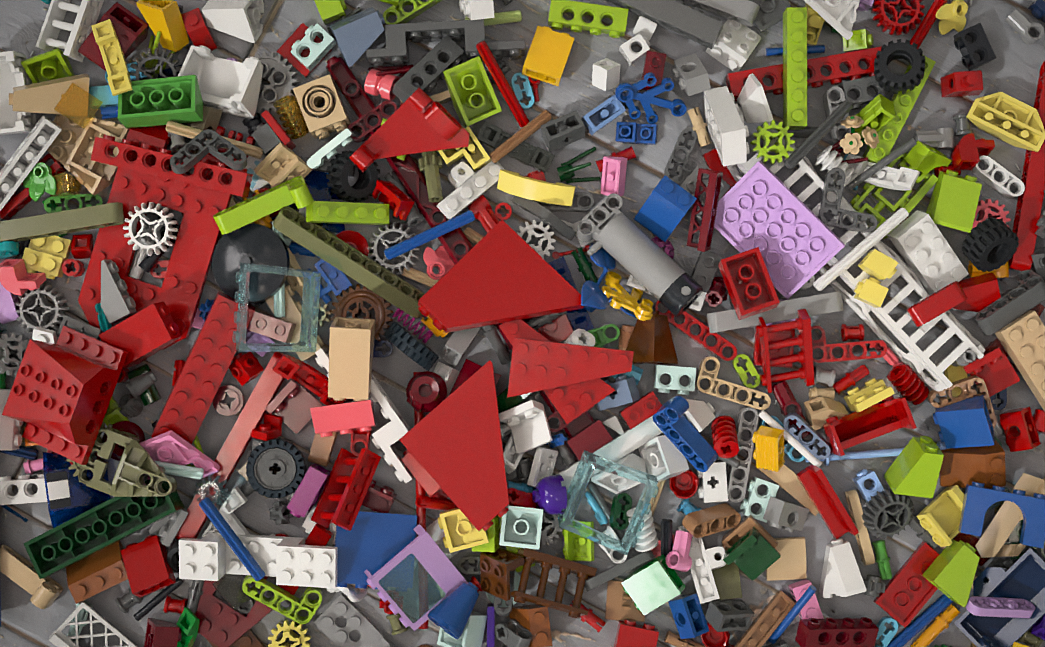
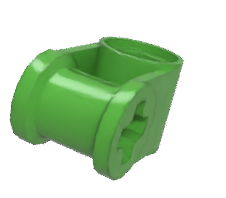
(600, 336)

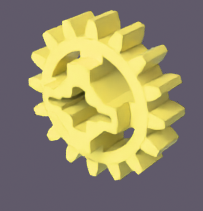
(288, 633)

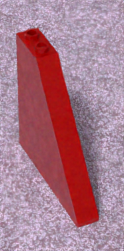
(497, 284)
(464, 449)

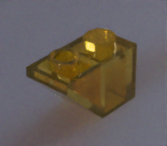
(67, 185)

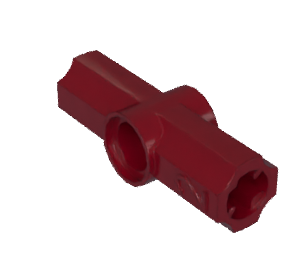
(784, 398)

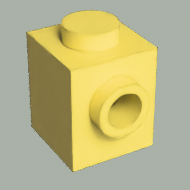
(870, 292)

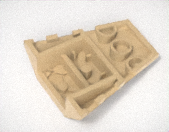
(75, 146)

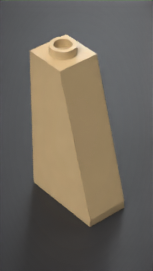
(45, 95)

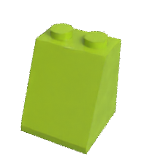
(954, 200)
(916, 468)
(954, 571)

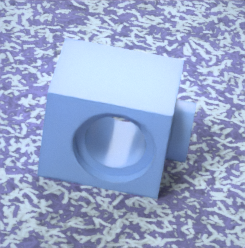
(859, 482)

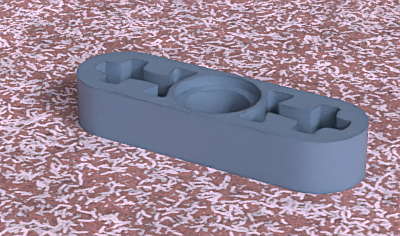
(821, 441)

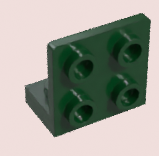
(752, 554)

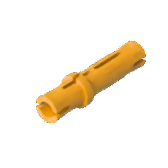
(936, 627)

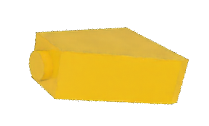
(166, 18)

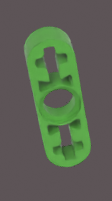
(57, 199)

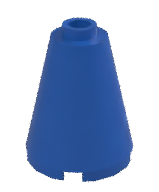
(455, 610)

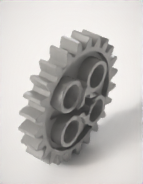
(281, 89)

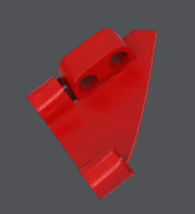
(413, 128)

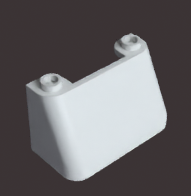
(13, 75)
(224, 82)

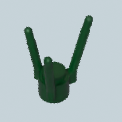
(567, 172)

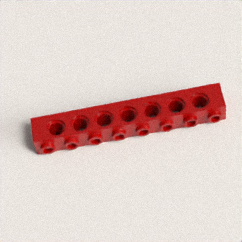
(736, 80)
(103, 153)

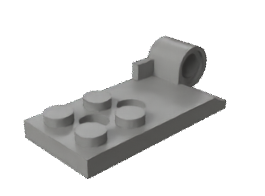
(356, 620)

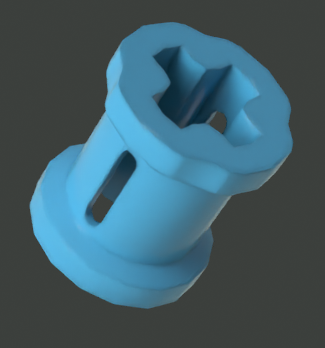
(687, 507)

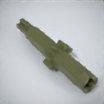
(431, 164)

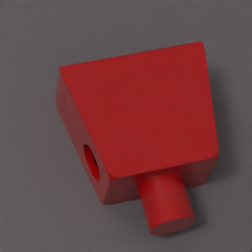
(964, 84)

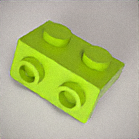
(577, 547)

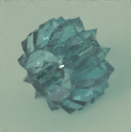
(209, 483)

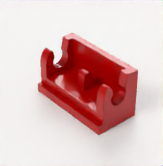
(392, 195)

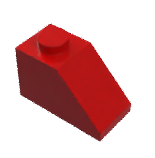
(198, 30)

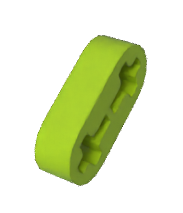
(750, 369)

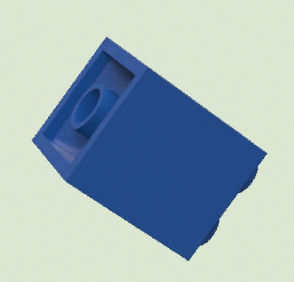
(664, 208)
(965, 424)

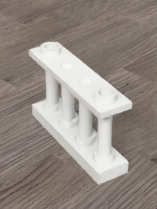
(86, 16)

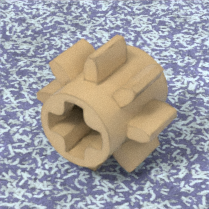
(325, 316)

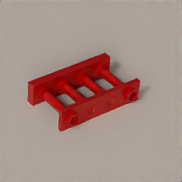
(804, 356)
(355, 490)

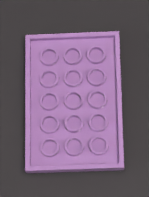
(770, 216)

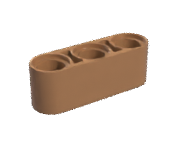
(322, 449)
(711, 520)

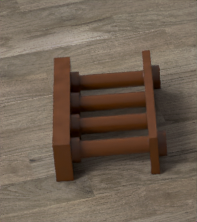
(565, 568)

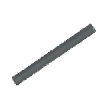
(882, 163)
(603, 505)

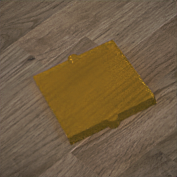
(78, 105)

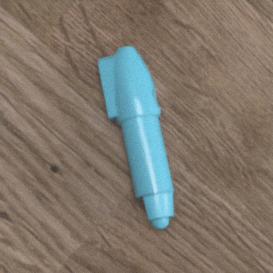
(599, 515)

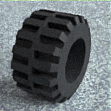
(899, 51)
(339, 178)
(990, 245)

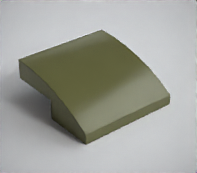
(727, 581)

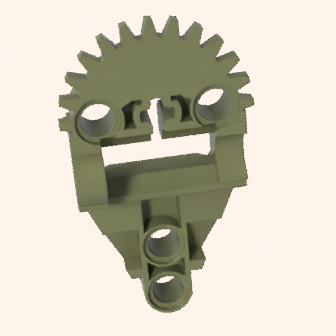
(131, 469)

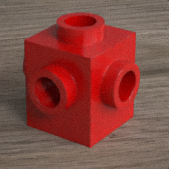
(245, 367)

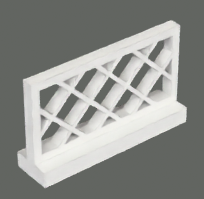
(59, 639)

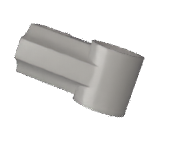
(1022, 24)
(940, 138)

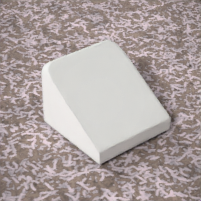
(645, 27)
(614, 424)

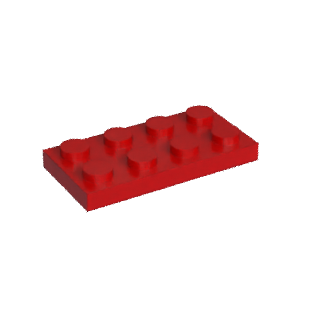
(908, 588)

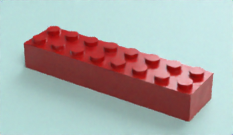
(202, 371)

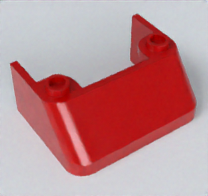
(868, 424)

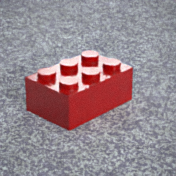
(748, 283)

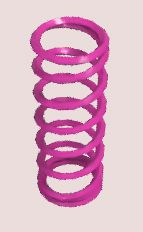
(428, 335)

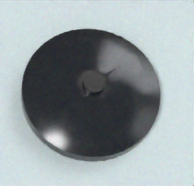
(252, 246)

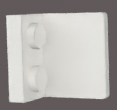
(527, 425)

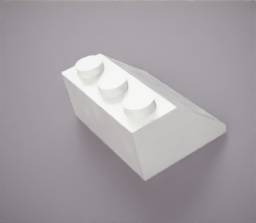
(9, 428)

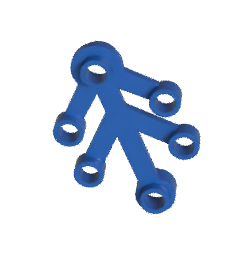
(649, 97)

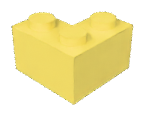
(474, 153)

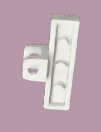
(468, 186)
(701, 567)

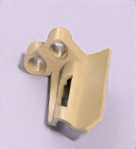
(993, 539)

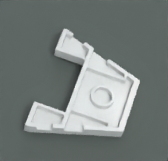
(233, 502)

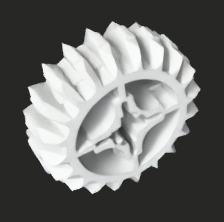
(143, 233)

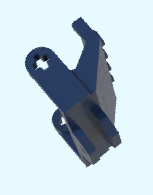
(1021, 581)

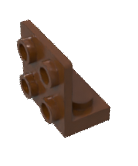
(495, 571)

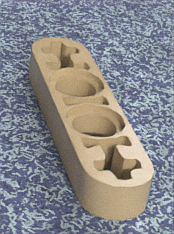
(862, 537)

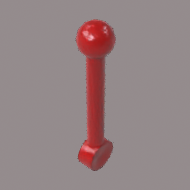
(556, 255)

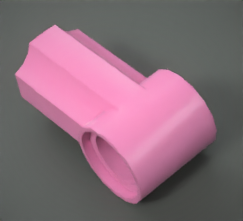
(679, 556)

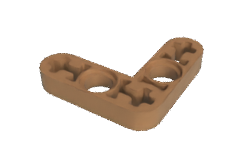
(966, 392)

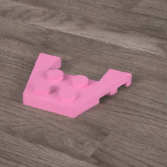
(175, 450)

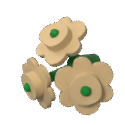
(853, 142)

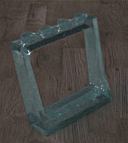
(309, 313)
(577, 488)

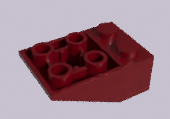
(129, 30)

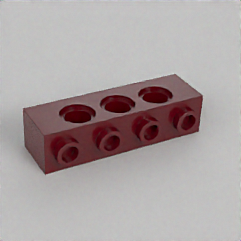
(837, 632)

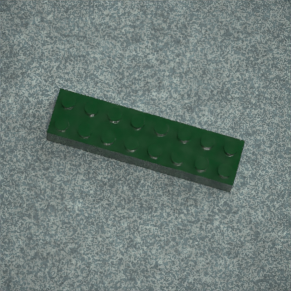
(98, 530)

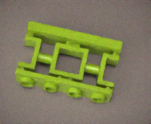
(902, 202)

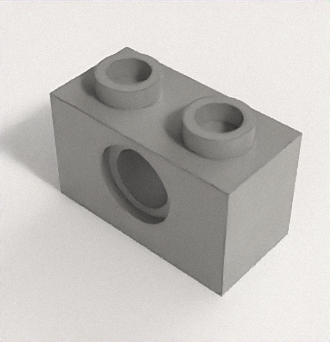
(691, 74)
(785, 514)

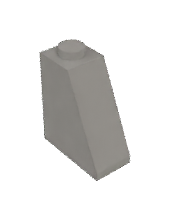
(458, 345)

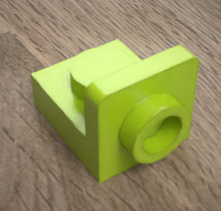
(860, 40)

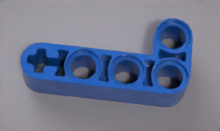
(683, 434)

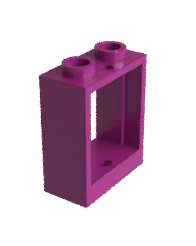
(308, 490)

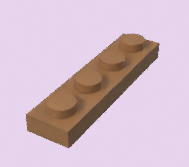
(767, 621)

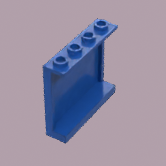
(371, 545)

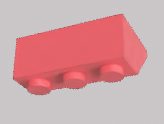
(343, 418)

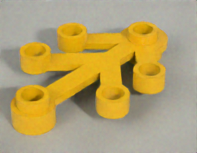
(642, 310)

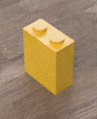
(548, 55)

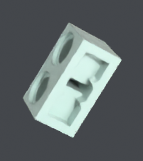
(317, 50)
(674, 373)
(754, 497)

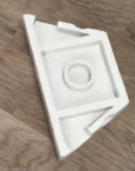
(838, 13)

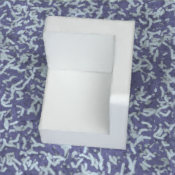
(606, 74)

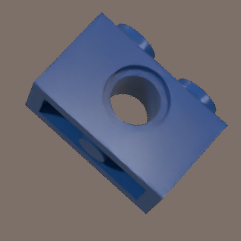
(688, 616)

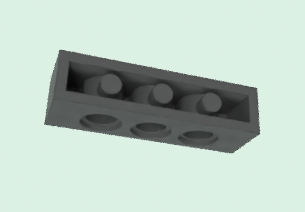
(446, 50)

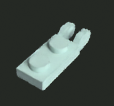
(330, 148)

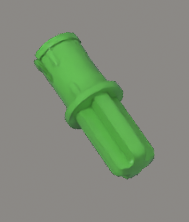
(882, 559)

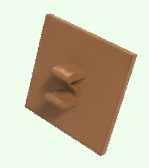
(619, 604)

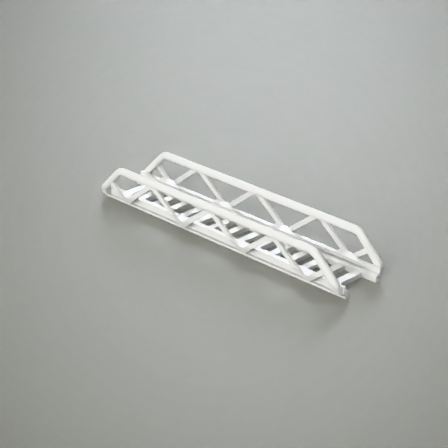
(915, 358)

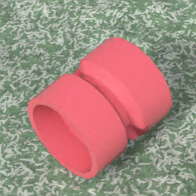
(381, 85)

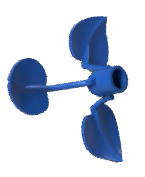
(591, 295)

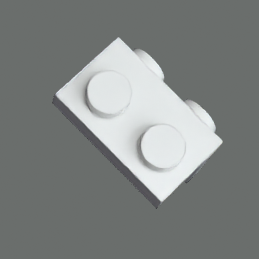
(734, 45)

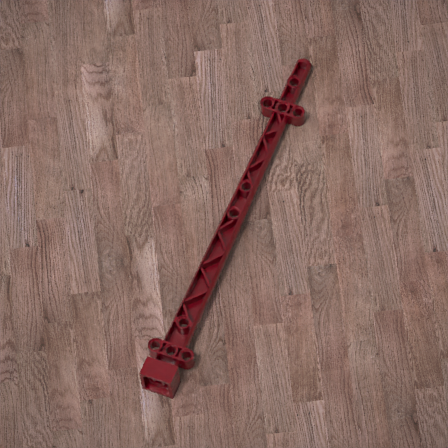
(583, 431)

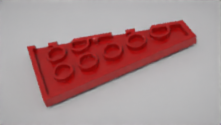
(548, 365)
(568, 399)

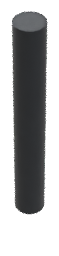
(157, 599)

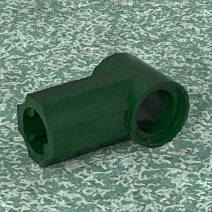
(151, 394)

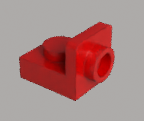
(270, 429)

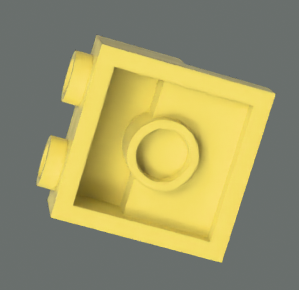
(47, 255)
(868, 395)
(460, 531)

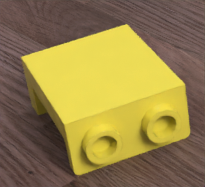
(943, 515)

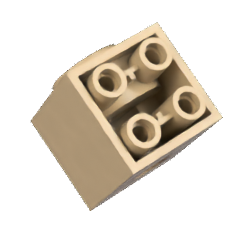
(327, 118)

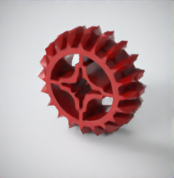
(892, 23)

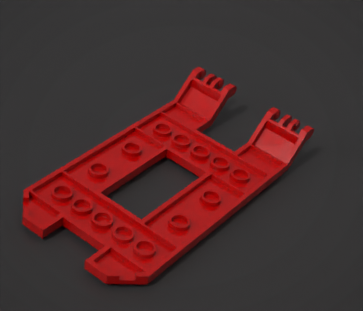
(194, 241)

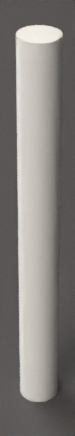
(790, 439)

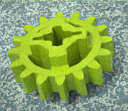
(767, 136)

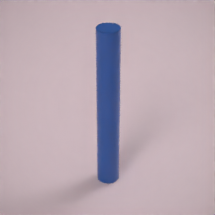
(810, 49)

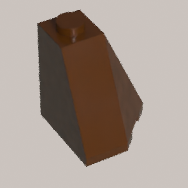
(652, 341)

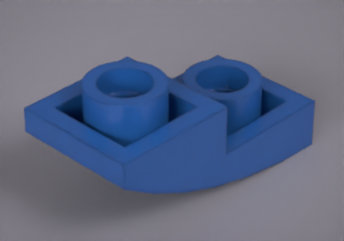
(636, 133)

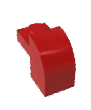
(968, 152)

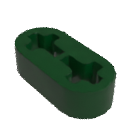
(620, 511)

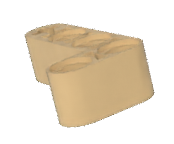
(733, 389)
(23, 573)

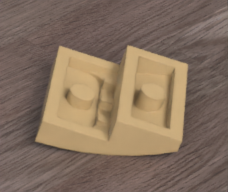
(281, 166)
(792, 560)

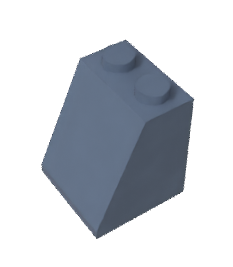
(357, 33)

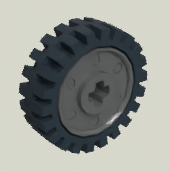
(411, 346)
(260, 468)

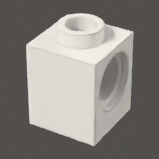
(630, 56)

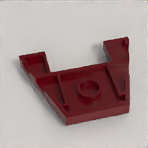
(219, 620)

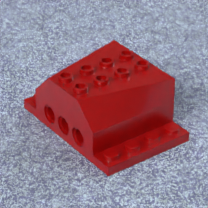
(65, 392)

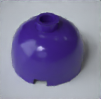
(551, 495)

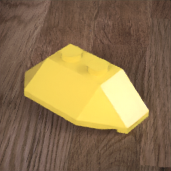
(1008, 120)

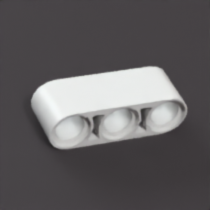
(1006, 178)

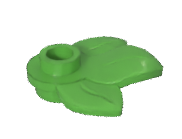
(40, 183)

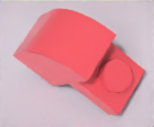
(16, 279)

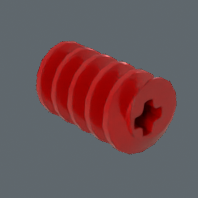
(908, 384)
(725, 437)

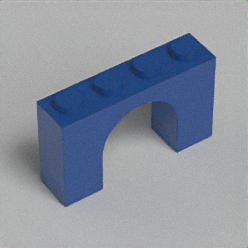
(979, 499)

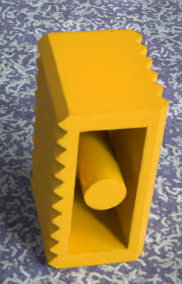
(769, 448)

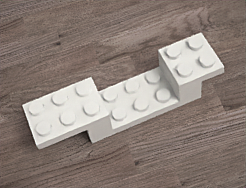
(388, 434)
(277, 556)

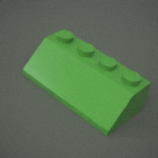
(161, 100)

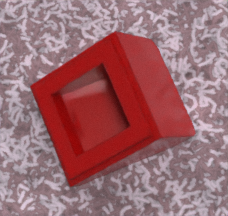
(82, 246)

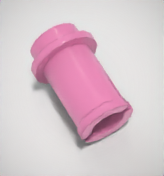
(33, 466)

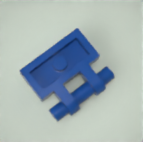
(335, 279)

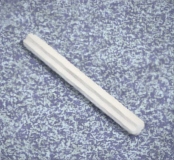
(860, 249)

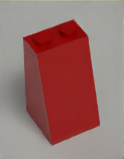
(143, 333)

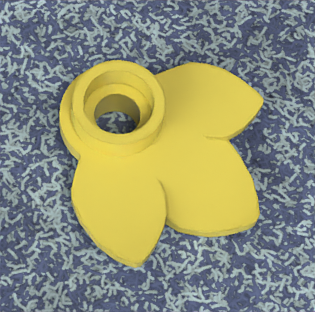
(952, 16)

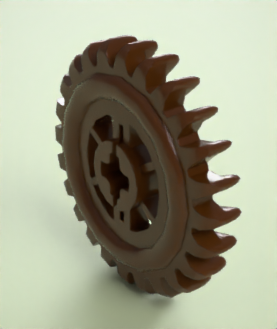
(360, 296)

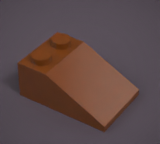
(973, 464)

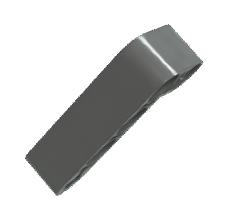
(1013, 304)

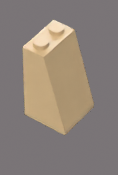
(350, 358)

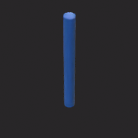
(792, 614)

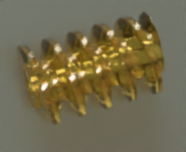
(292, 116)

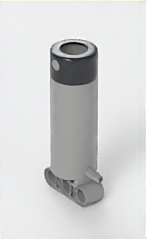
(639, 255)

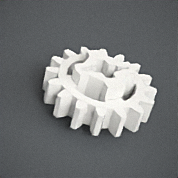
(545, 236)

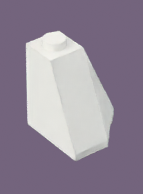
(235, 17)
(840, 571)

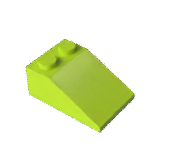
(471, 92)

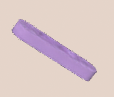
(1000, 607)

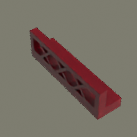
(709, 209)

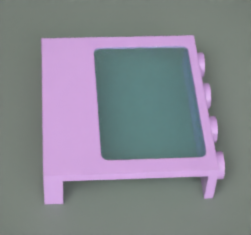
(416, 579)

